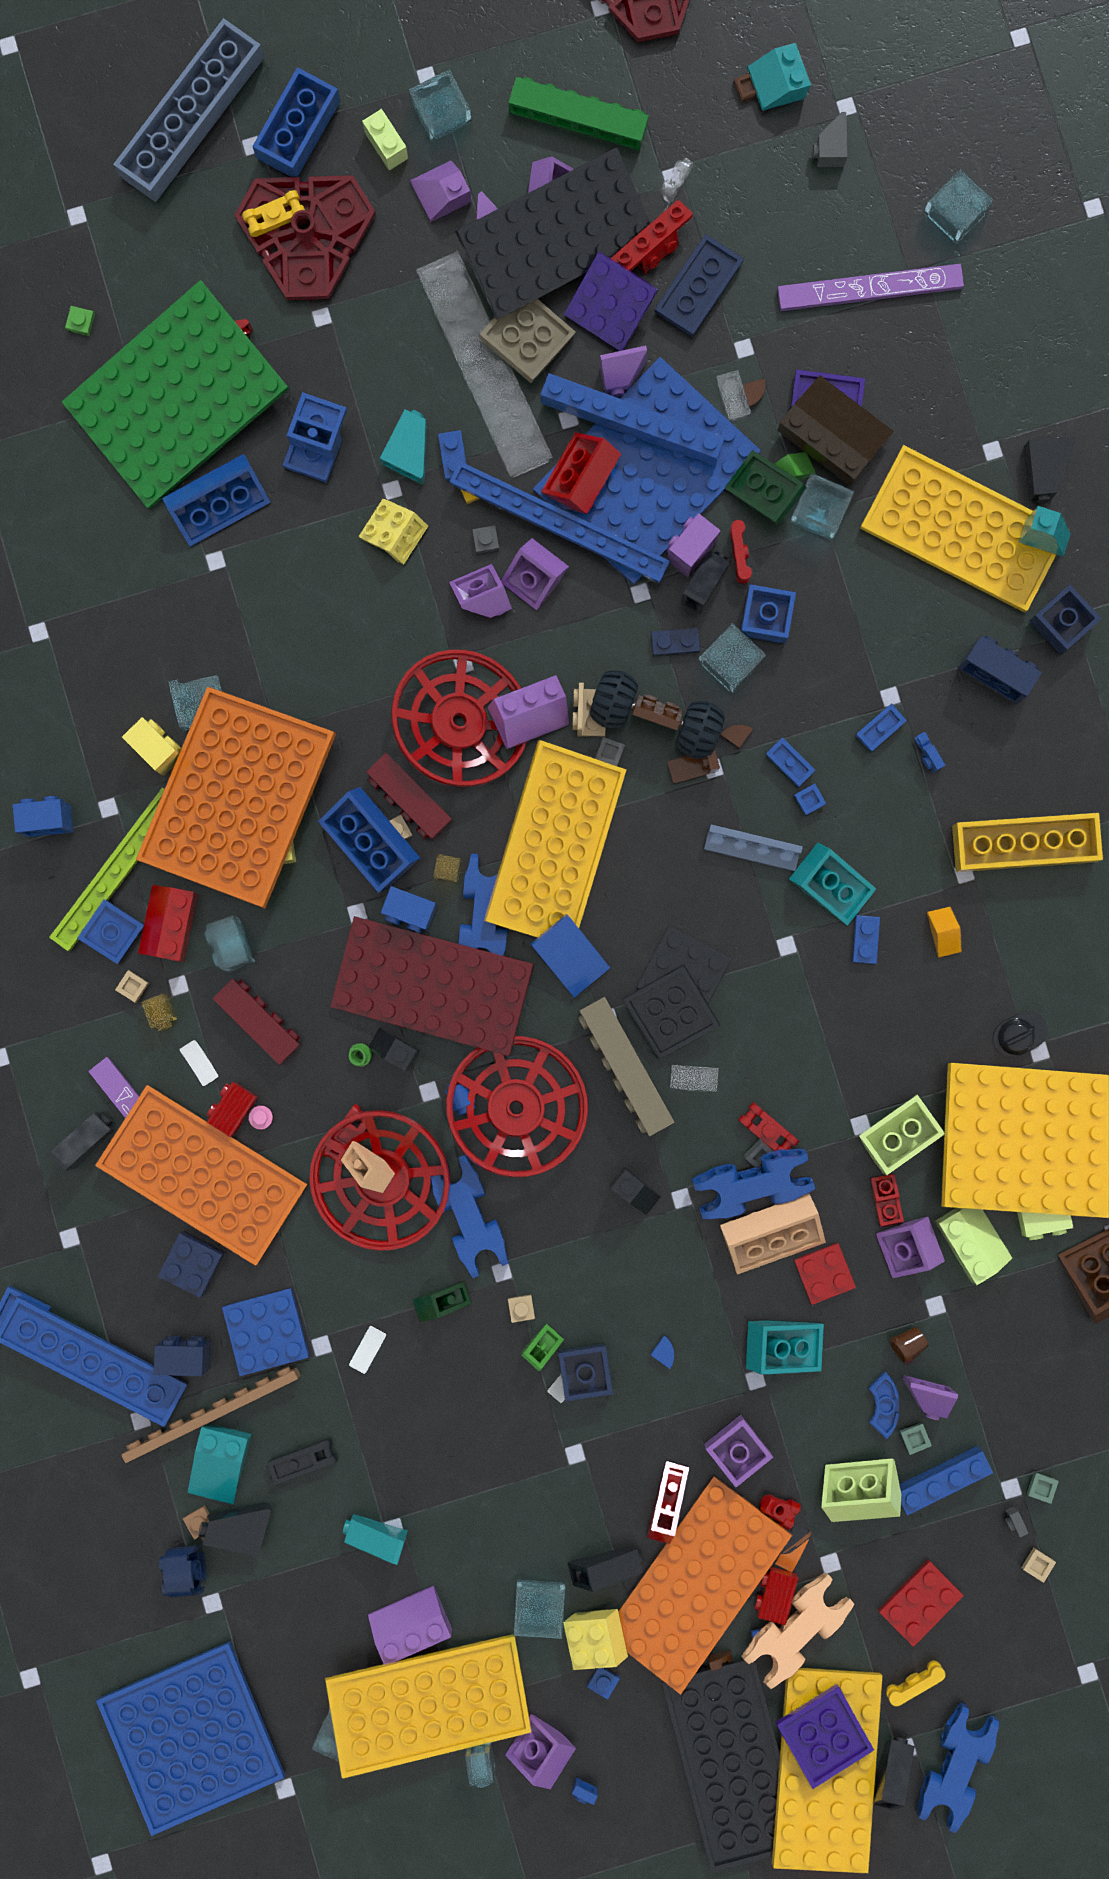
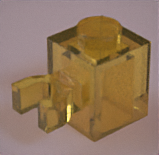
(159, 1012)

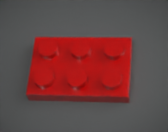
(920, 1603)

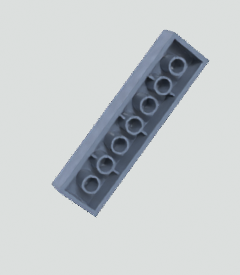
(189, 110)

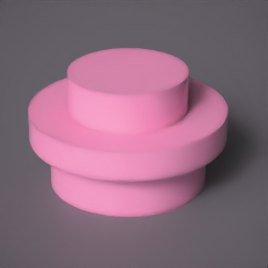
(260, 1117)

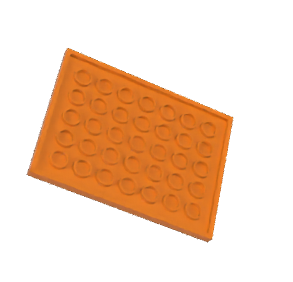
(236, 797)

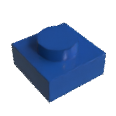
(810, 799)
(603, 1682)
(584, 1791)

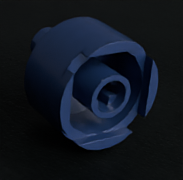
(183, 1571)

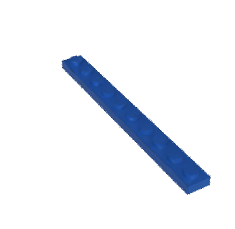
(559, 522)

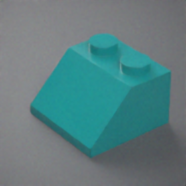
(779, 77)

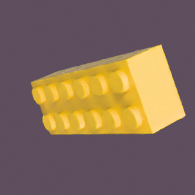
(1027, 842)

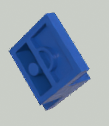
(314, 437)

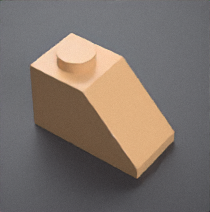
(367, 1168)

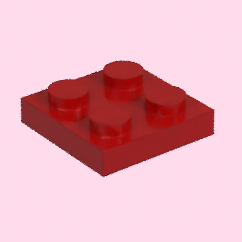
(824, 1273)

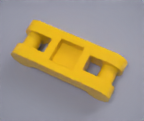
(272, 213)
(915, 1684)

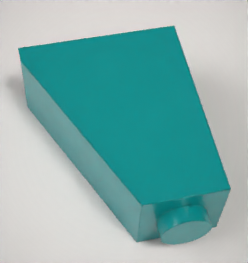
(407, 447)
(1046, 531)
(375, 1538)

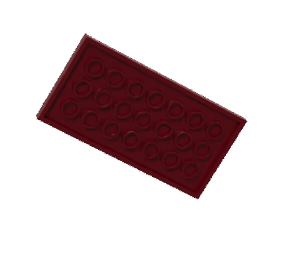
(432, 985)

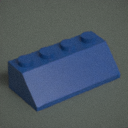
(216, 500)

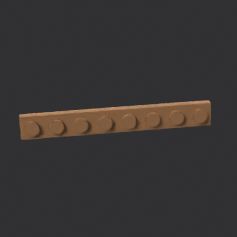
(203, 1417)

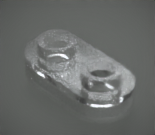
(681, 171)

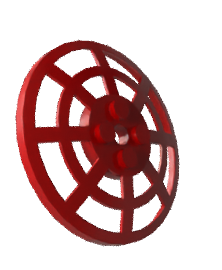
(454, 705)
(532, 1108)
(394, 1192)

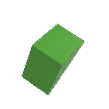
(796, 465)
(542, 1347)

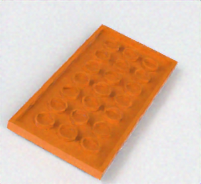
(201, 1175)
(699, 1583)

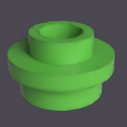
(356, 1059)

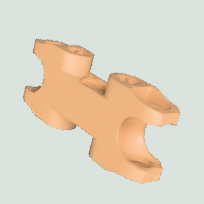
(789, 1639)

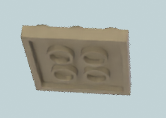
(528, 338)

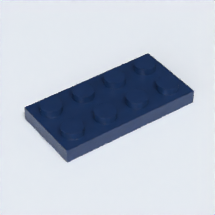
(699, 285)

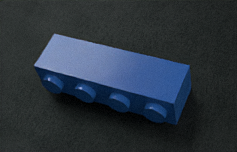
(944, 1480)

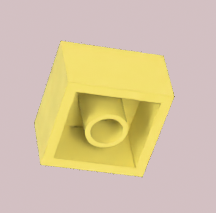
(149, 743)
(595, 1639)

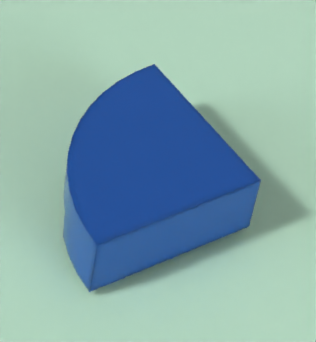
(664, 1352)

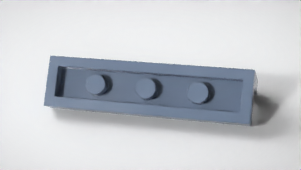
(752, 848)

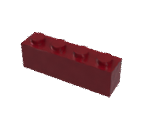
(409, 796)
(257, 1021)

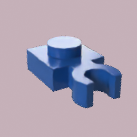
(931, 756)

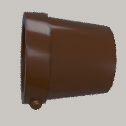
(908, 1345)

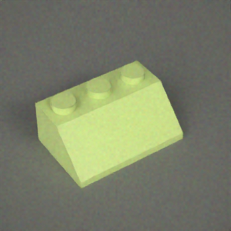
(901, 1135)
(974, 1243)
(861, 1490)

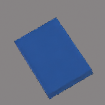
(570, 955)

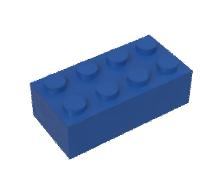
(296, 123)
(369, 839)

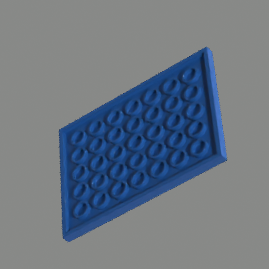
(653, 487)

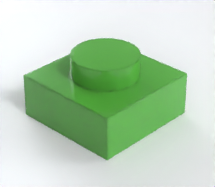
(80, 320)

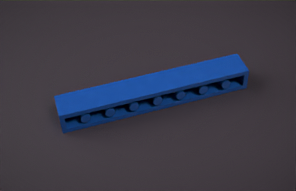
(632, 419)

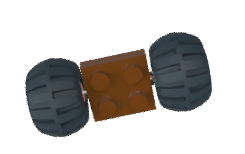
(698, 729)

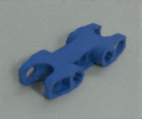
(481, 933)
(767, 1180)
(475, 1233)
(951, 1783)

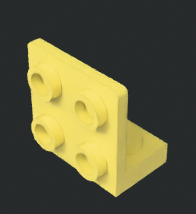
(394, 530)

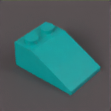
(832, 883)
(784, 1347)
(218, 1462)

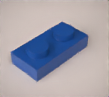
(451, 451)
(881, 727)
(790, 762)
(865, 939)

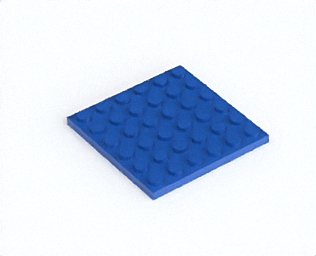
(190, 1738)

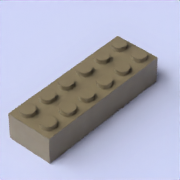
(626, 1066)

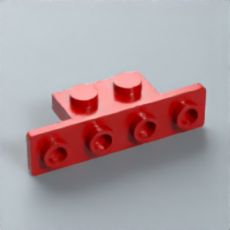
(655, 240)

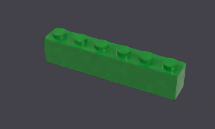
(578, 113)

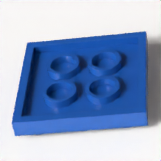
(265, 1331)

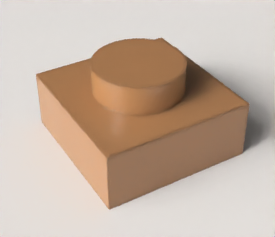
(194, 1520)

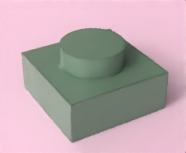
(915, 1438)
(1042, 1487)

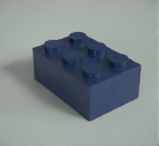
(1000, 669)

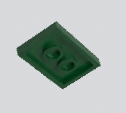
(765, 487)

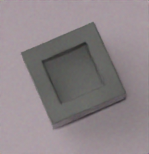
(485, 539)
(610, 751)
(755, 1153)
(1015, 1522)

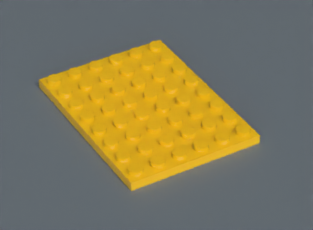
(1026, 1141)

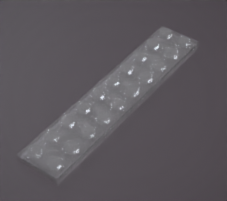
(485, 372)

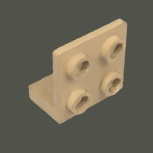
(582, 720)

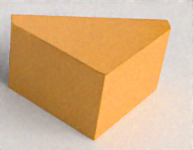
(945, 931)

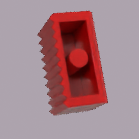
(231, 1109)
(776, 1595)

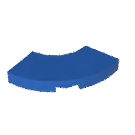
(886, 1405)

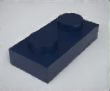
(675, 642)

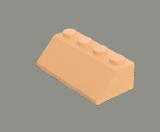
(773, 1233)

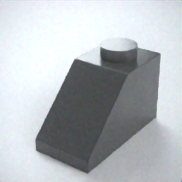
(832, 144)

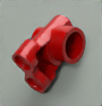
(780, 1510)

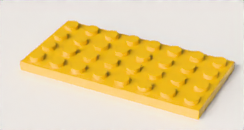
(958, 528)
(554, 840)
(427, 1705)
(833, 1822)

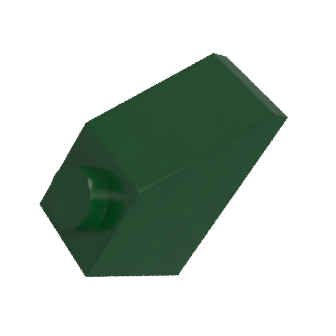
(441, 1302)

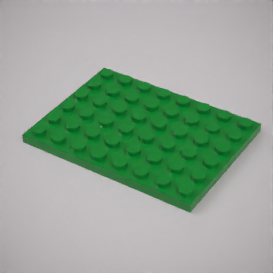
(175, 395)

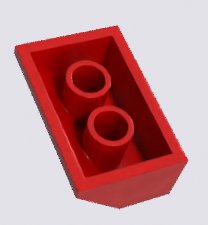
(581, 472)
(168, 923)

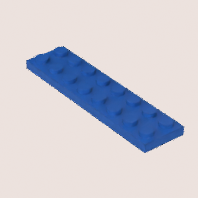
(90, 1361)

